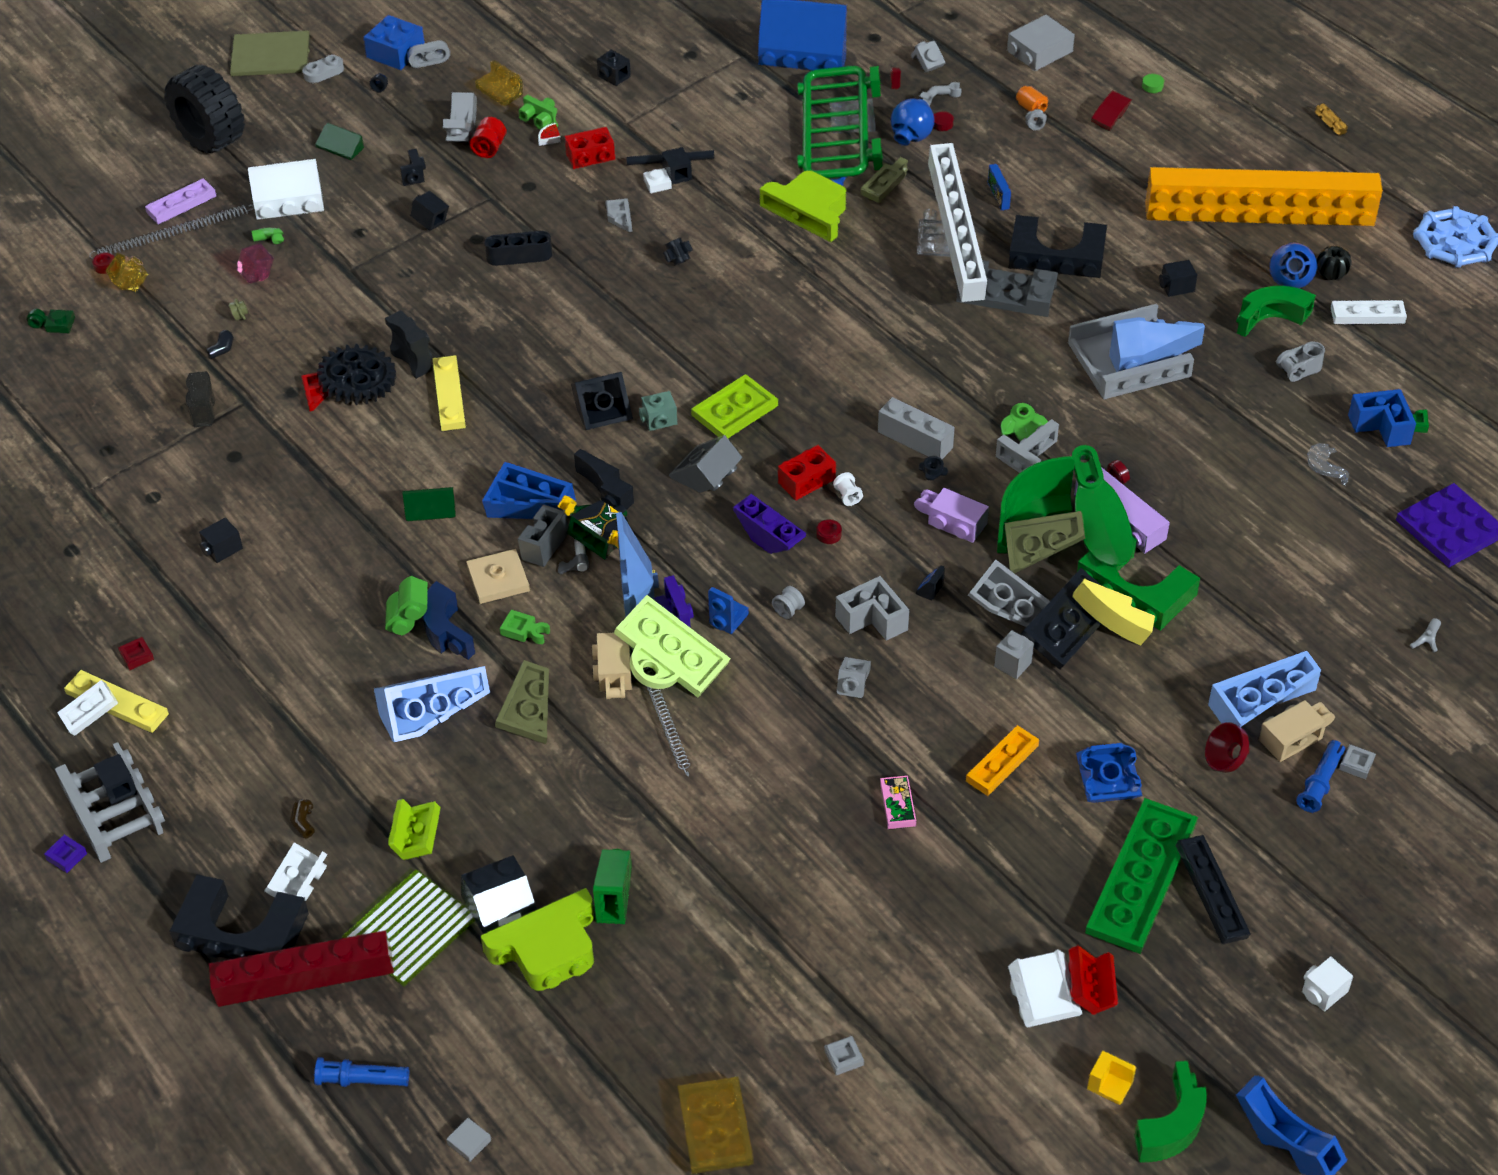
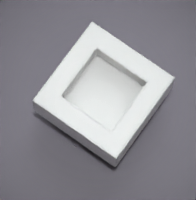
(657, 180)

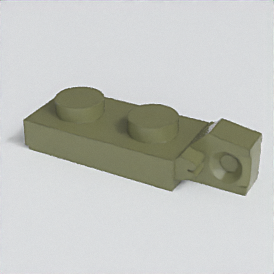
(885, 180)

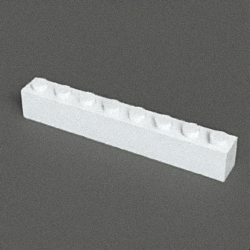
(957, 223)

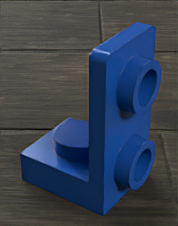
(725, 612)

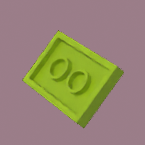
(734, 407)

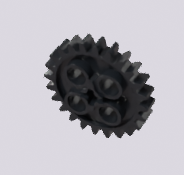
(356, 374)

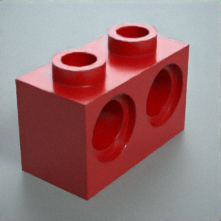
(589, 147)
(806, 472)

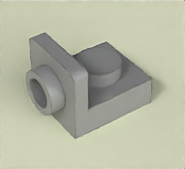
(853, 677)

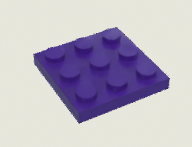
(1450, 525)

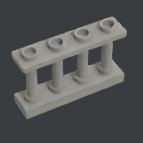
(91, 820)

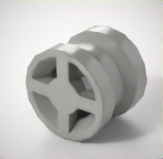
(788, 602)

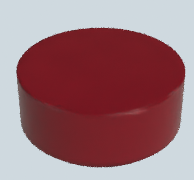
(943, 121)
(101, 262)
(1118, 471)
(829, 531)

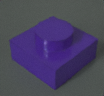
(65, 853)

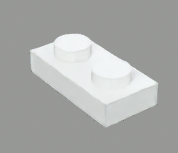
(87, 707)

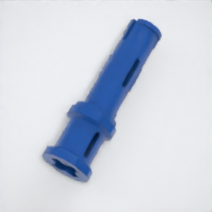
(1318, 784)
(347, 1073)

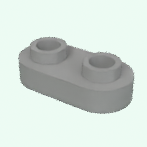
(427, 54)
(323, 69)

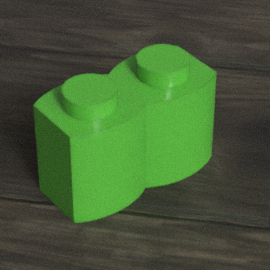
(406, 605)

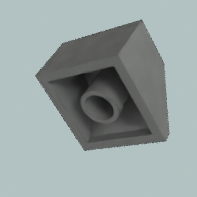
(707, 465)

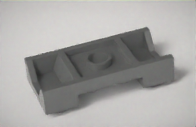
(1026, 295)

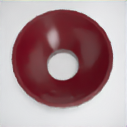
(1221, 746)

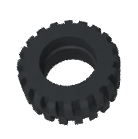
(204, 108)

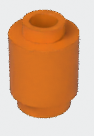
(1031, 99)

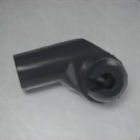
(223, 345)

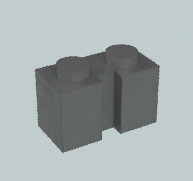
(541, 541)

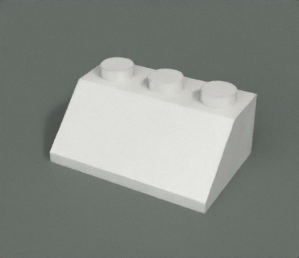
(286, 189)

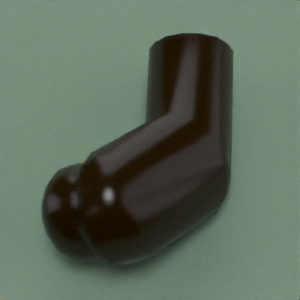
(300, 810)

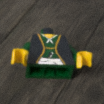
(593, 524)

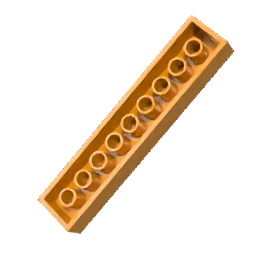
(1263, 196)

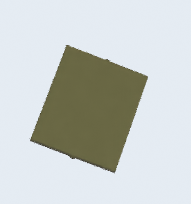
(270, 53)

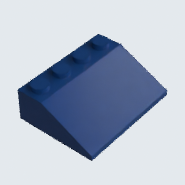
(802, 34)

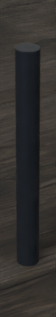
(657, 158)

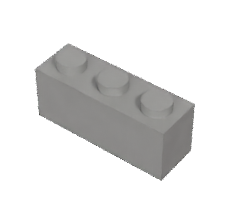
(915, 429)

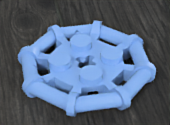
(1446, 235)

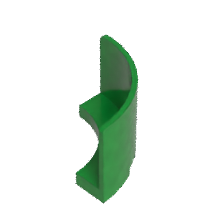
(1037, 493)

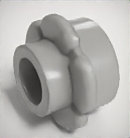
(1036, 124)

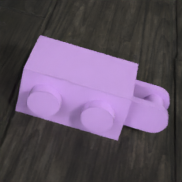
(953, 513)

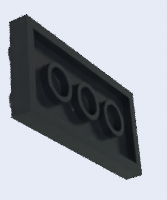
(1062, 624)

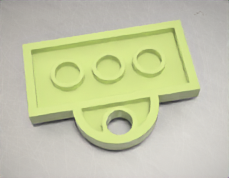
(669, 649)

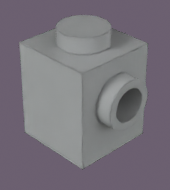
(1014, 654)

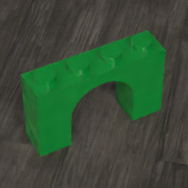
(1161, 600)

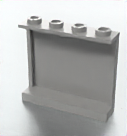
(1092, 347)

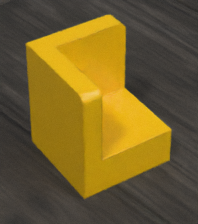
(1111, 1077)

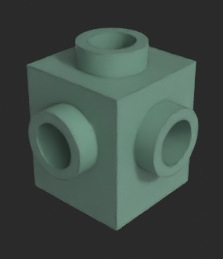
(658, 411)

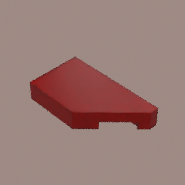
(313, 390)

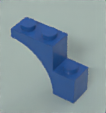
(1279, 1127)

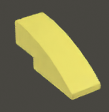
(1114, 611)

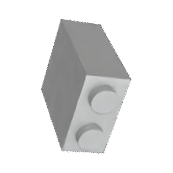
(1040, 42)

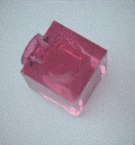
(255, 263)

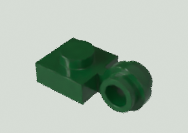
(56, 322)

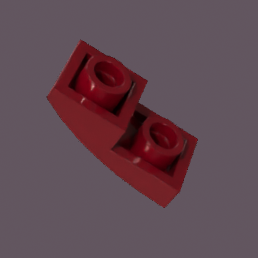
(1110, 110)

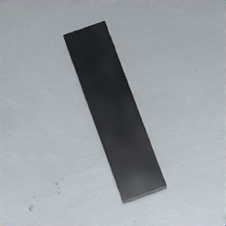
(1213, 889)

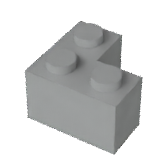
(875, 605)

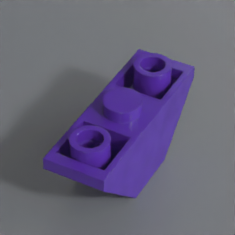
(767, 526)

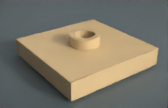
(498, 576)

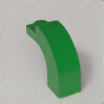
(1274, 301)
(1170, 1135)

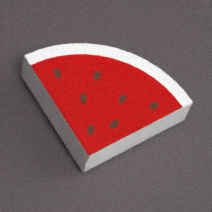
(549, 135)

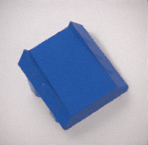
(1109, 772)

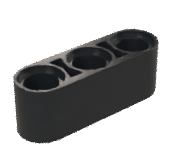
(518, 248)

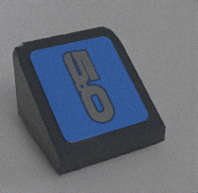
(932, 584)

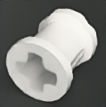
(850, 492)

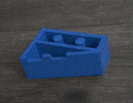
(522, 493)

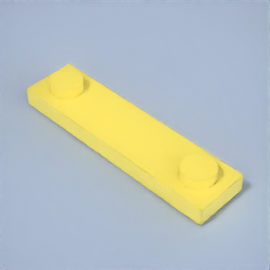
(449, 393)
(129, 707)

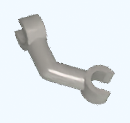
(953, 90)

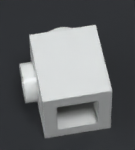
(1326, 983)

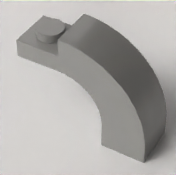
(463, 117)

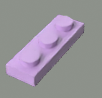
(180, 201)

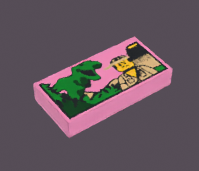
(898, 802)

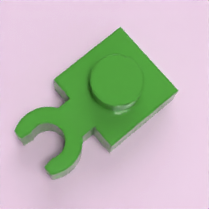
(520, 626)

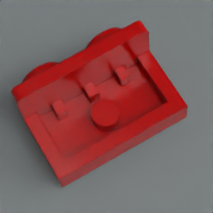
(1092, 980)

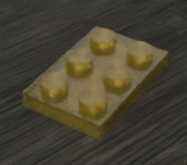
(715, 1125)

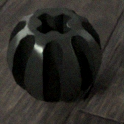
(1334, 262)

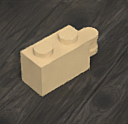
(613, 665)
(1295, 729)

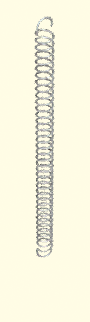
(172, 231)
(663, 725)

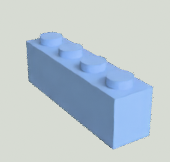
(1253, 692)

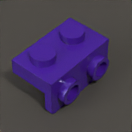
(674, 600)

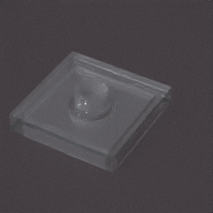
(851, 119)

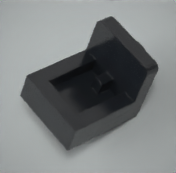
(413, 172)

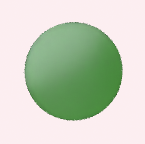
(1153, 83)

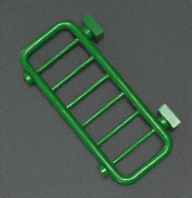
(866, 154)

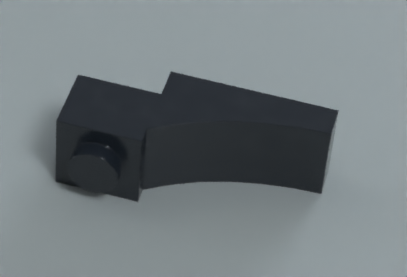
(605, 479)

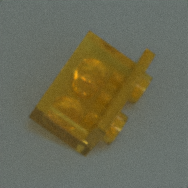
(501, 84)

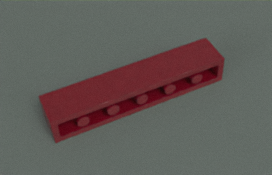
(301, 968)

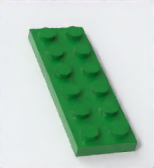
(1141, 876)

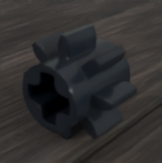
(678, 251)

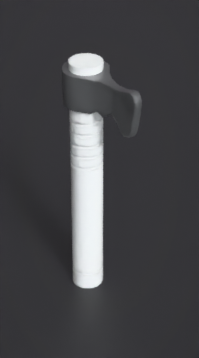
(579, 562)

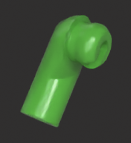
(268, 233)

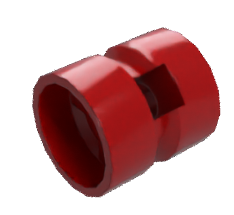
(488, 137)

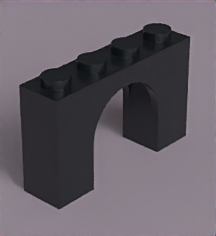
(1081, 260)
(197, 918)

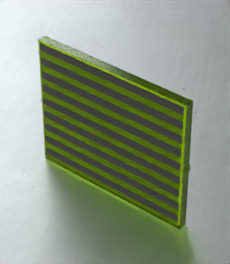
(418, 922)

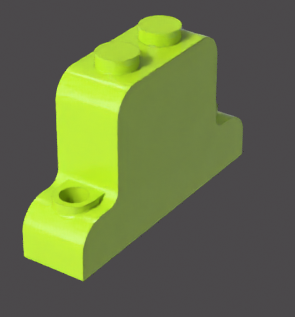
(807, 202)
(547, 942)

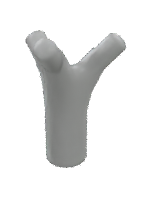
(1429, 635)

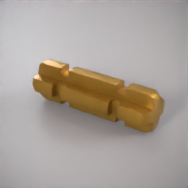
(1331, 119)

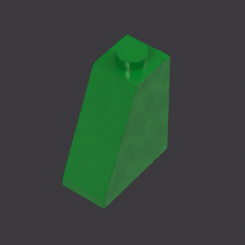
(612, 886)

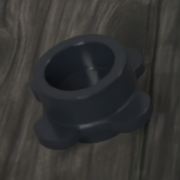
(933, 467)

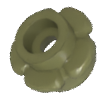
(238, 309)

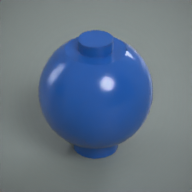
(912, 121)
(1293, 265)

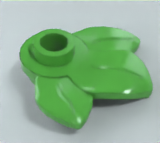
(1020, 424)

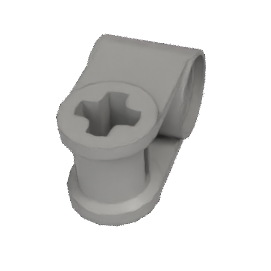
(1302, 361)

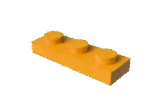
(1002, 760)

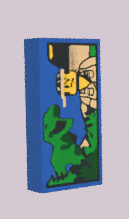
(999, 186)

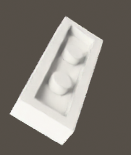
(1368, 312)

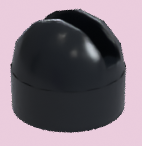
(380, 85)

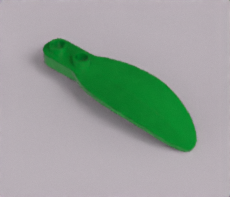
(1104, 516)

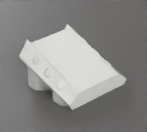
(1043, 988)

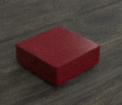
(135, 653)

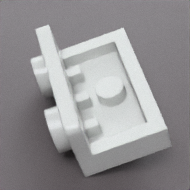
(297, 872)

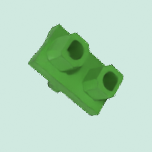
(541, 111)

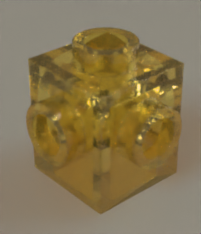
(126, 272)

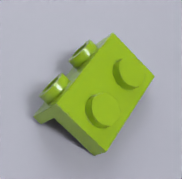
(413, 829)

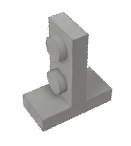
(1026, 453)

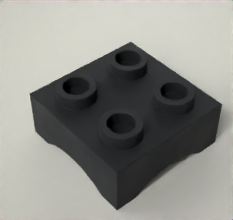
(409, 343)

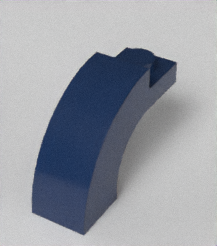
(438, 628)

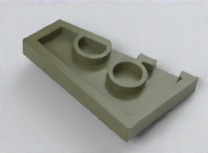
(1041, 537)
(527, 704)

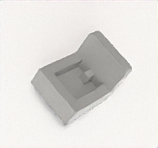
(928, 55)

